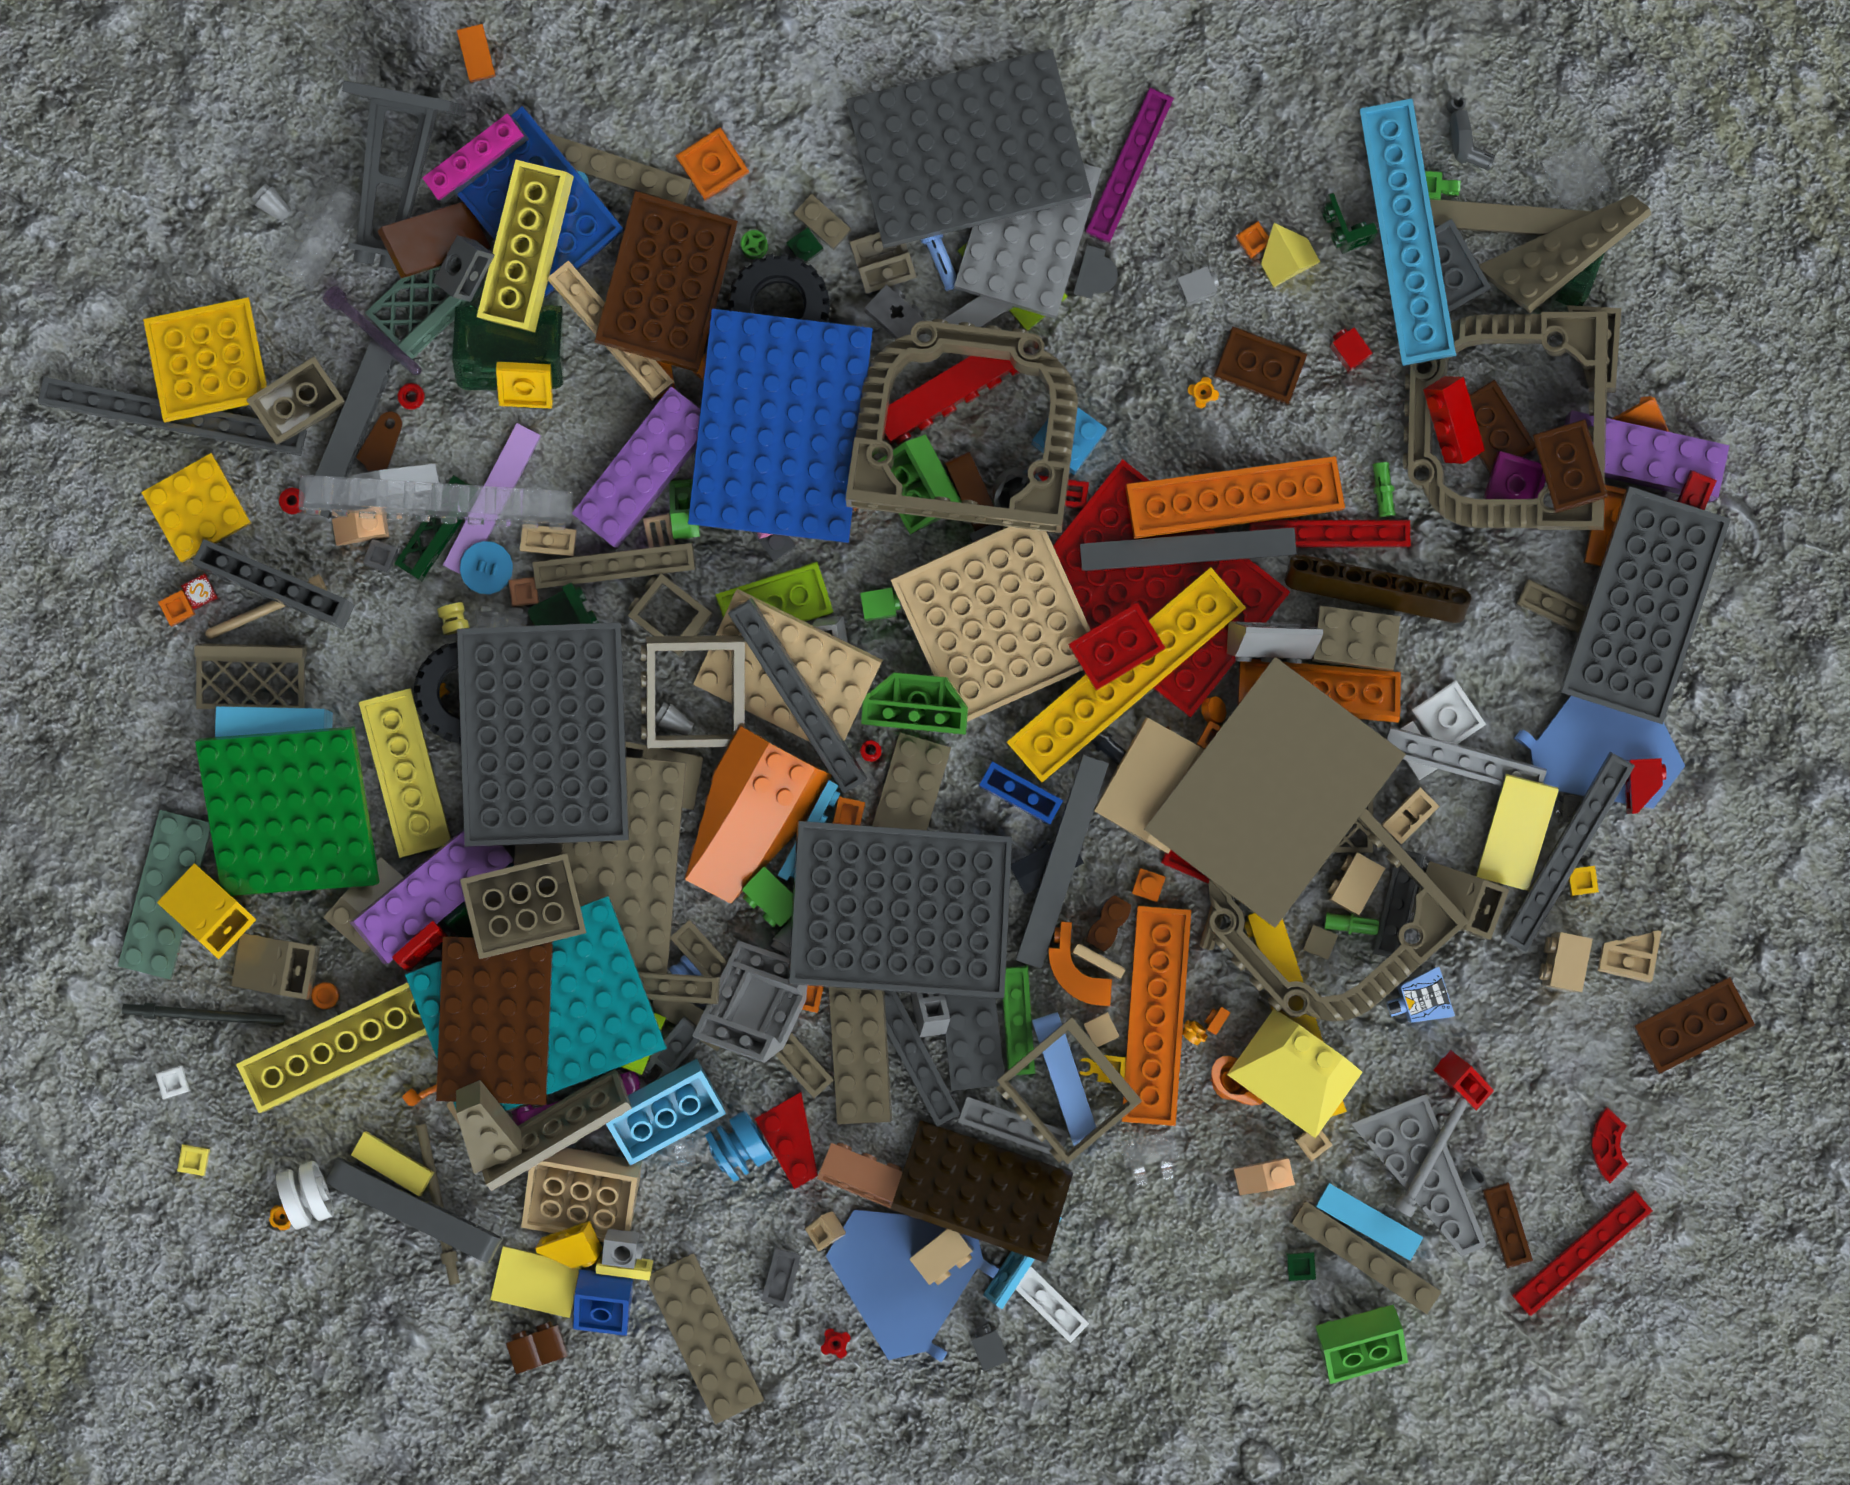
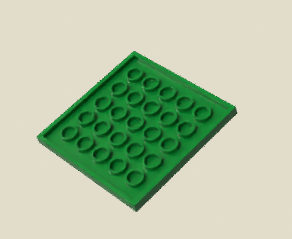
(287, 811)

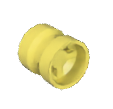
(452, 618)

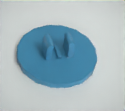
(486, 567)

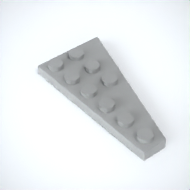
(1402, 1141)

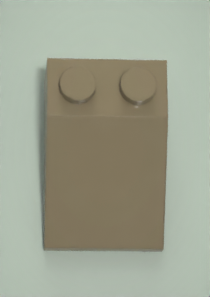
(296, 401)
(358, 899)

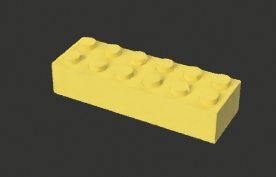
(525, 246)

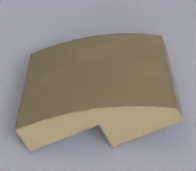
(881, 265)

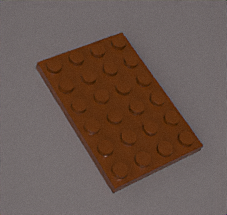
(666, 281)
(495, 1022)

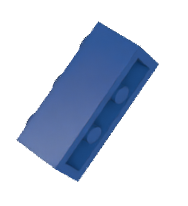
(1020, 793)

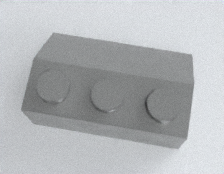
(1272, 641)

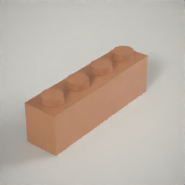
(860, 1174)

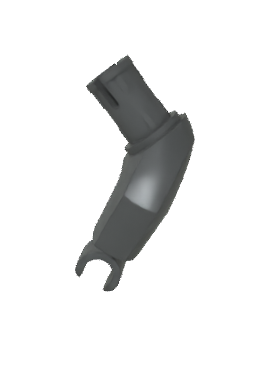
(1462, 137)

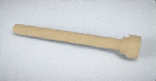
(255, 613)

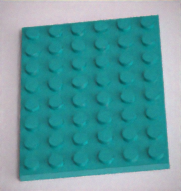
(596, 1003)

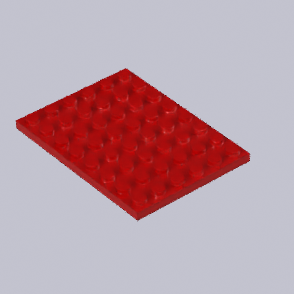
(1111, 591)

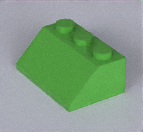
(921, 476)
(1362, 1343)

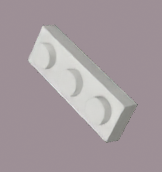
(1051, 1305)

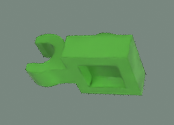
(1437, 185)

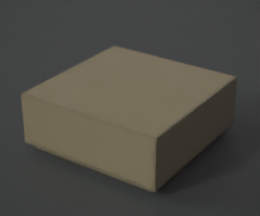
(1320, 942)

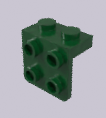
(563, 609)

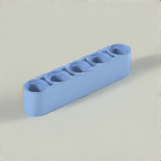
(1065, 1079)

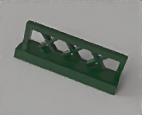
(435, 547)

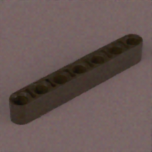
(1377, 588)

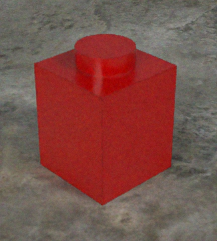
(1350, 348)

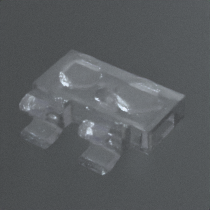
(1150, 1150)

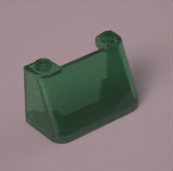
(483, 343)

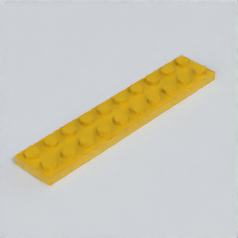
(1085, 713)

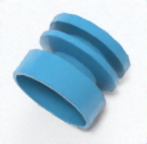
(738, 1146)

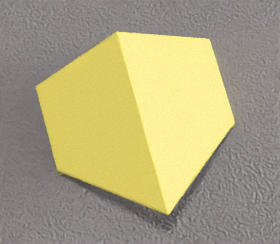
(1287, 255)

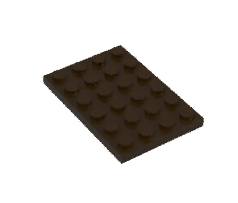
(982, 1191)

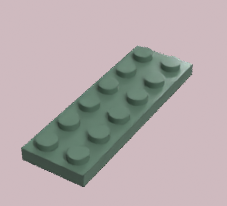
(153, 934)

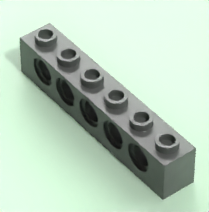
(273, 584)

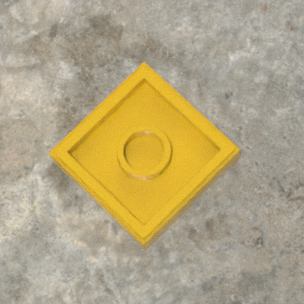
(524, 385)

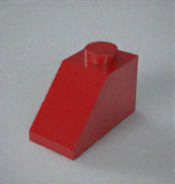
(1643, 783)
(1463, 1079)

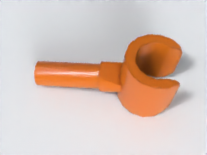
(413, 1098)

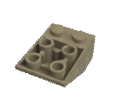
(693, 767)
(1473, 896)
(276, 966)

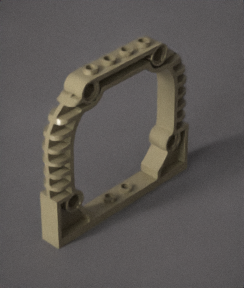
(1583, 339)
(1039, 503)
(1433, 919)

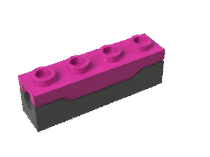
(475, 158)

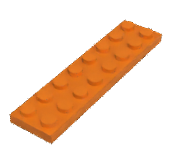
(1234, 497)
(1157, 1013)

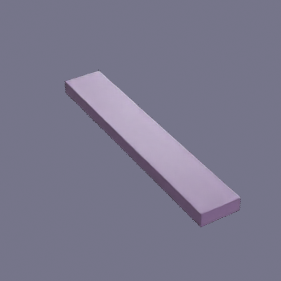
(504, 474)

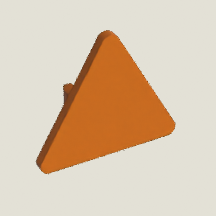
(1644, 414)

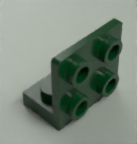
(1342, 238)

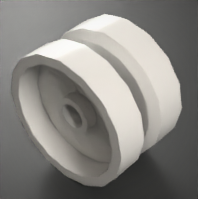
(304, 1195)

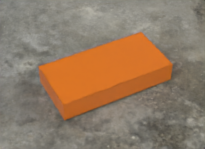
(476, 53)

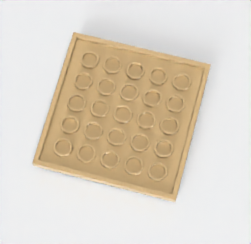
(995, 617)

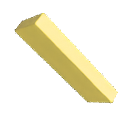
(392, 1163)

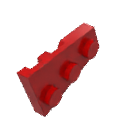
(789, 1138)

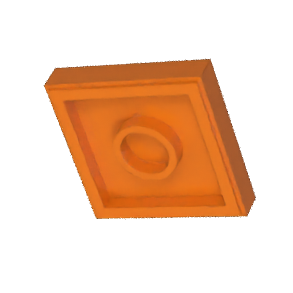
(712, 164)

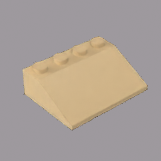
(1146, 779)
(581, 1188)

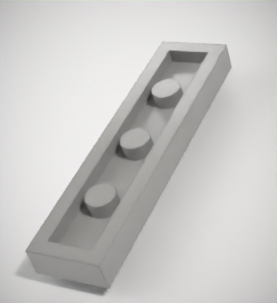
(1006, 1125)

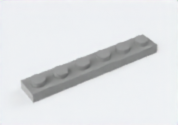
(1461, 759)

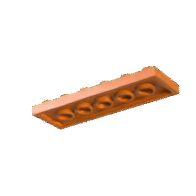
(1360, 691)

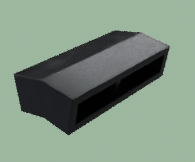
(1030, 869)

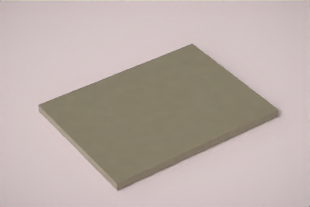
(1275, 792)

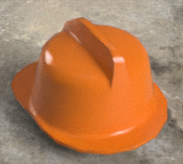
(1226, 1086)

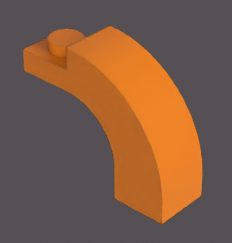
(1081, 987)

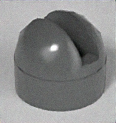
(1473, 1178)

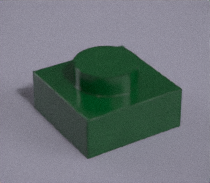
(805, 245)
(1301, 1266)

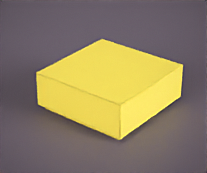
(193, 1160)

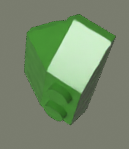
(916, 704)

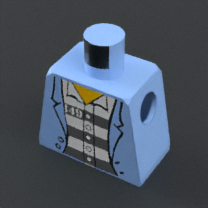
(1422, 998)

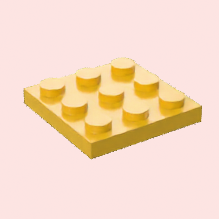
(196, 506)

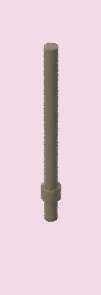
(448, 1256)

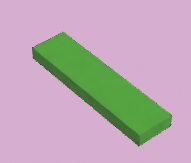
(1018, 1017)

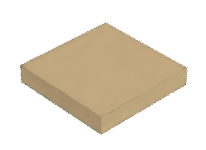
(1098, 961)

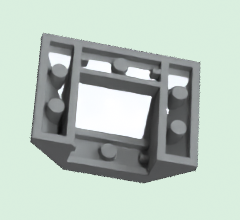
(754, 1004)

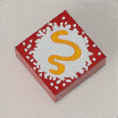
(199, 591)

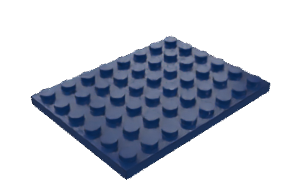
(778, 425)

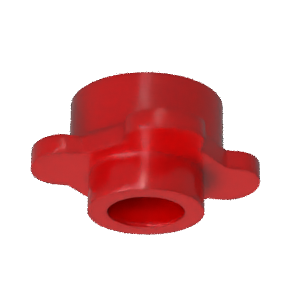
(840, 1349)

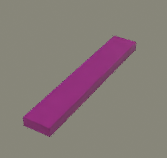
(1129, 165)

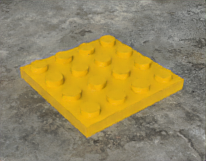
(205, 359)

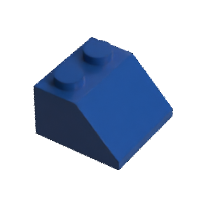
(602, 1303)

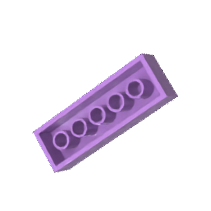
(1657, 456)
(641, 469)
(425, 895)

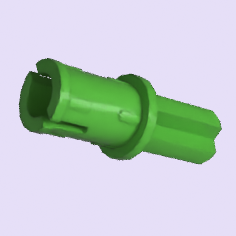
(1351, 924)

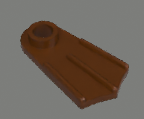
(380, 443)

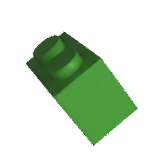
(770, 896)

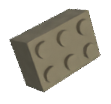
(1357, 638)

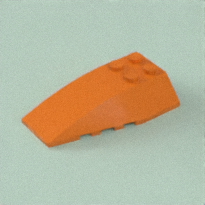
(750, 812)

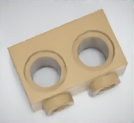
(1410, 815)

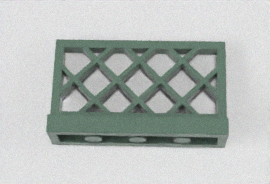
(427, 328)

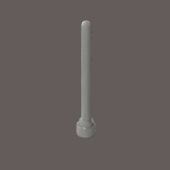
(1406, 1202)

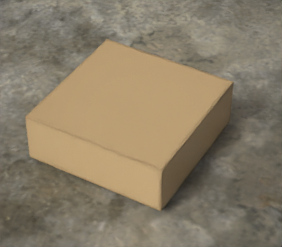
(1101, 1030)
(1313, 1146)

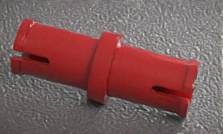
(868, 744)

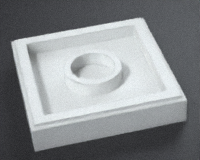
(1448, 715)

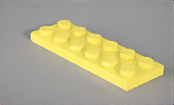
(405, 772)

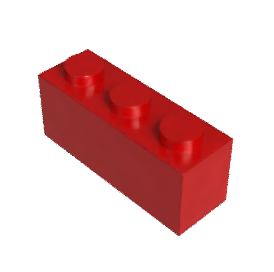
(1454, 419)

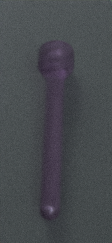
(336, 299)

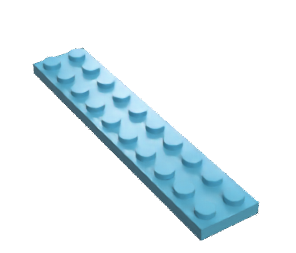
(1407, 232)

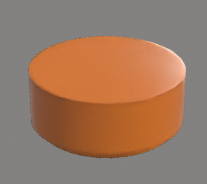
(1213, 709)
(325, 995)

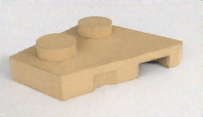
(1631, 957)

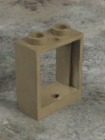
(652, 588)

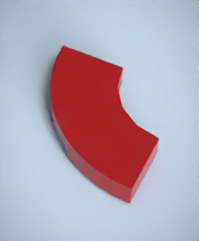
(1606, 1145)

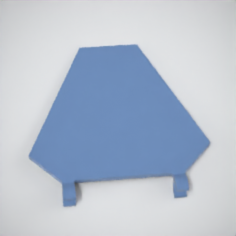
(1583, 736)
(889, 1289)

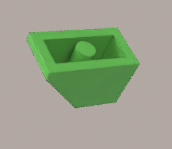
(679, 509)

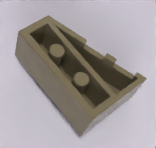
(1614, 319)
(486, 1127)

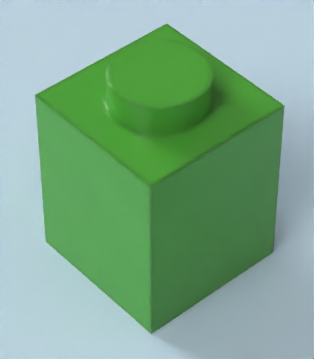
(879, 604)

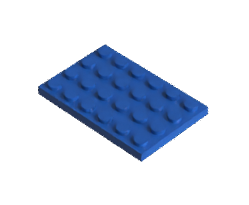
(586, 221)

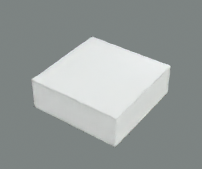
(172, 1082)

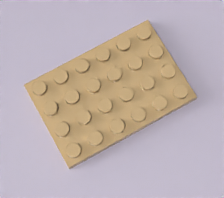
(831, 667)

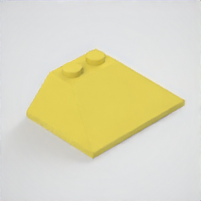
(1294, 1072)

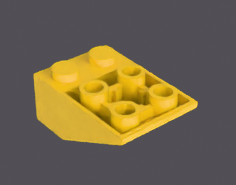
(206, 911)

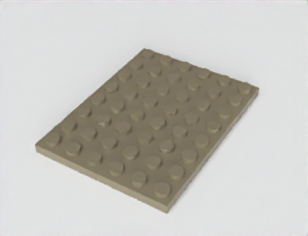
(636, 871)

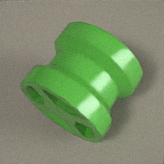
(751, 240)

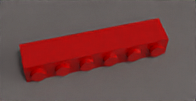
(943, 394)

